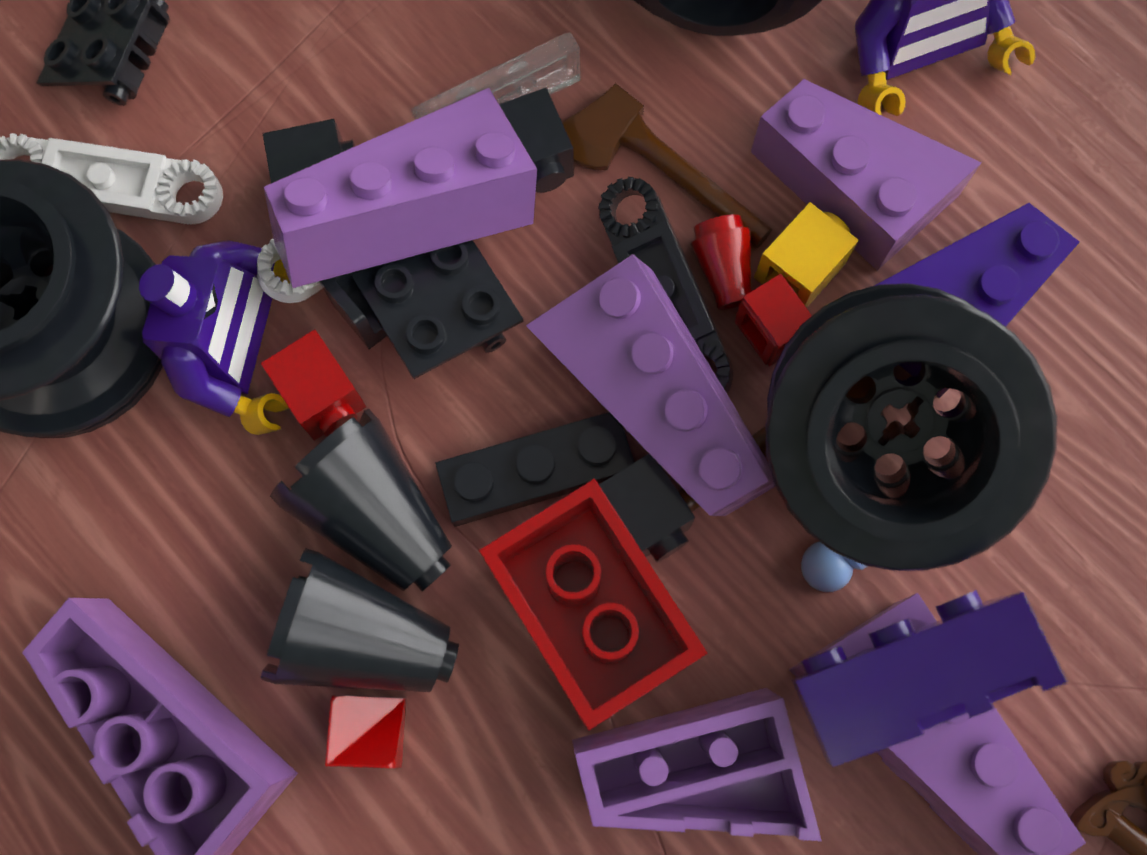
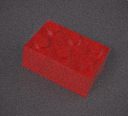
(592, 604)

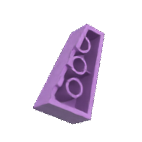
(405, 193)
(653, 378)
(155, 732)
(971, 768)

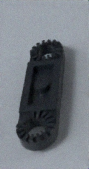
(658, 247)

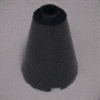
(368, 504)
(355, 635)

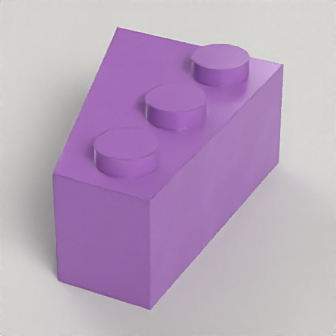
(860, 167)
(701, 769)

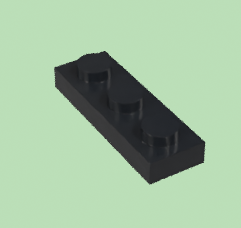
(533, 468)

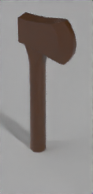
(618, 121)

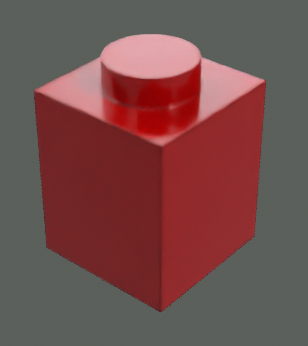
(313, 385)

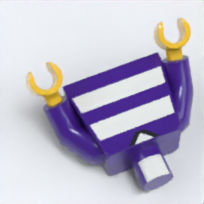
(915, 33)
(210, 326)

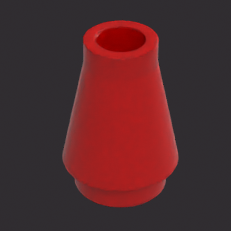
(725, 258)

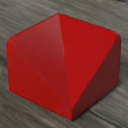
(771, 317)
(365, 732)

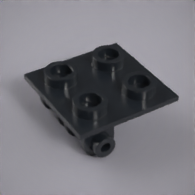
(106, 46)
(438, 305)

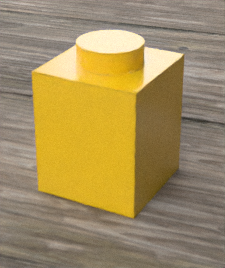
(808, 252)

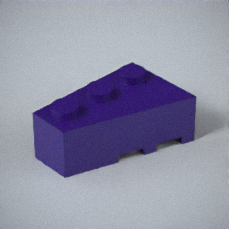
(994, 266)
(925, 675)

